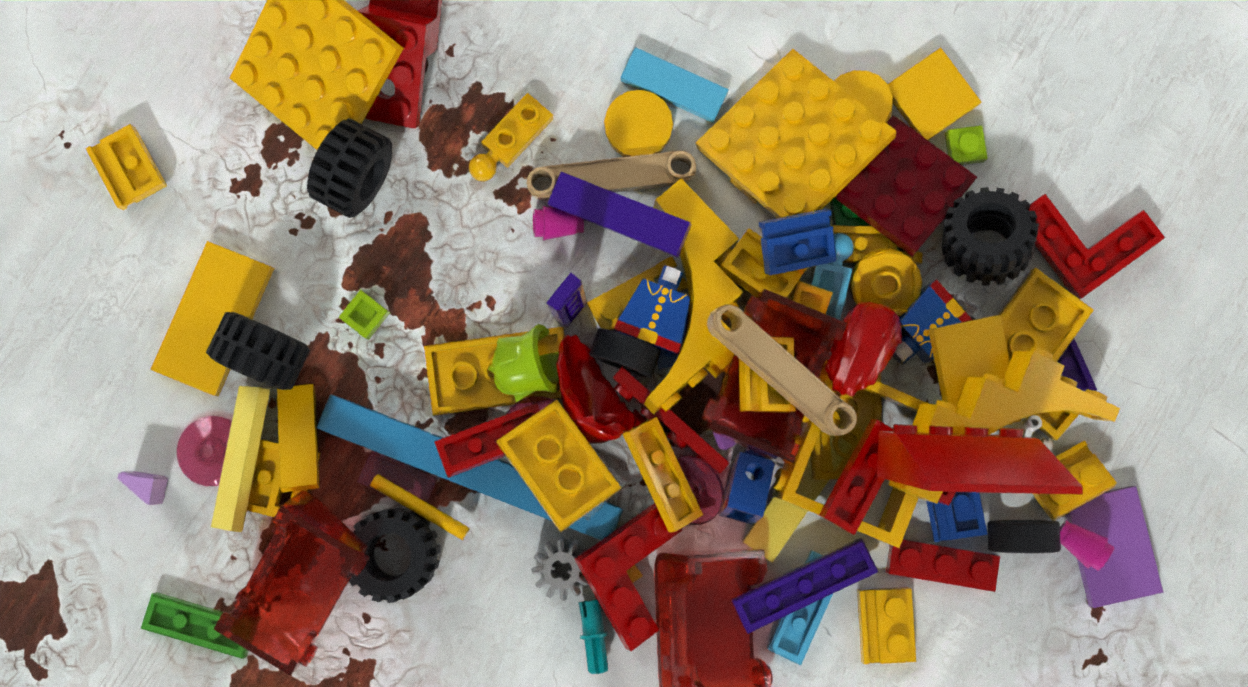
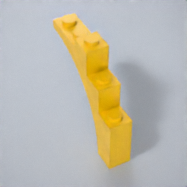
(708, 288)
(1029, 387)

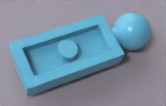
(835, 276)

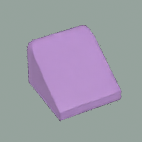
(146, 486)

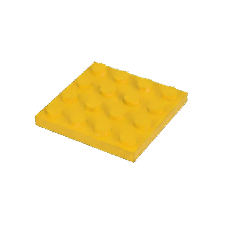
(315, 64)
(795, 138)

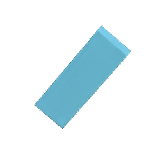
(674, 85)
(797, 630)

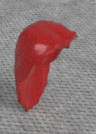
(865, 347)
(589, 395)

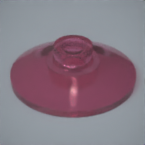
(190, 456)
(710, 492)

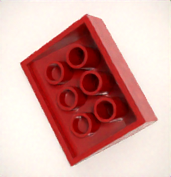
(971, 461)

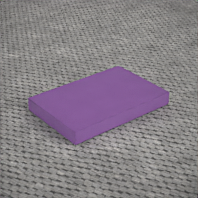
(1132, 565)

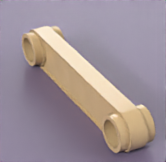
(618, 173)
(781, 370)

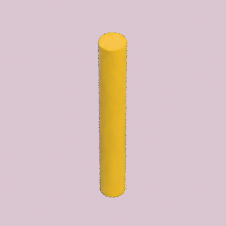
(420, 507)

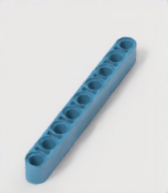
(418, 449)

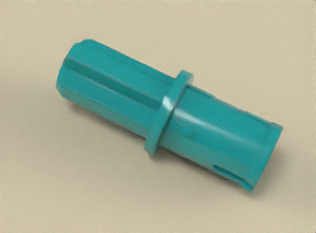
(594, 636)

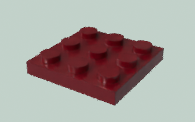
(906, 188)

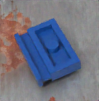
(797, 242)
(958, 520)

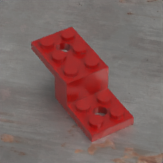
(416, 29)

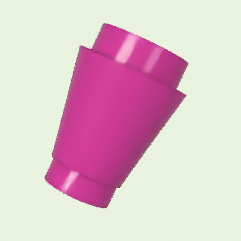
(554, 223)
(1085, 545)

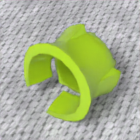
(519, 367)

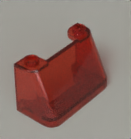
(773, 432)
(295, 584)
(697, 623)

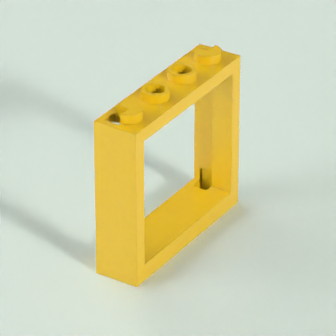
(899, 505)

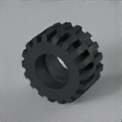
(349, 168)
(989, 212)
(258, 351)
(423, 555)

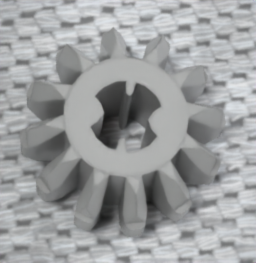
(559, 581)

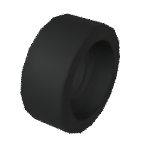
(625, 352)
(1024, 536)

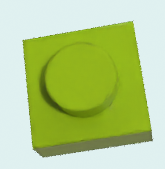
(966, 145)
(364, 314)

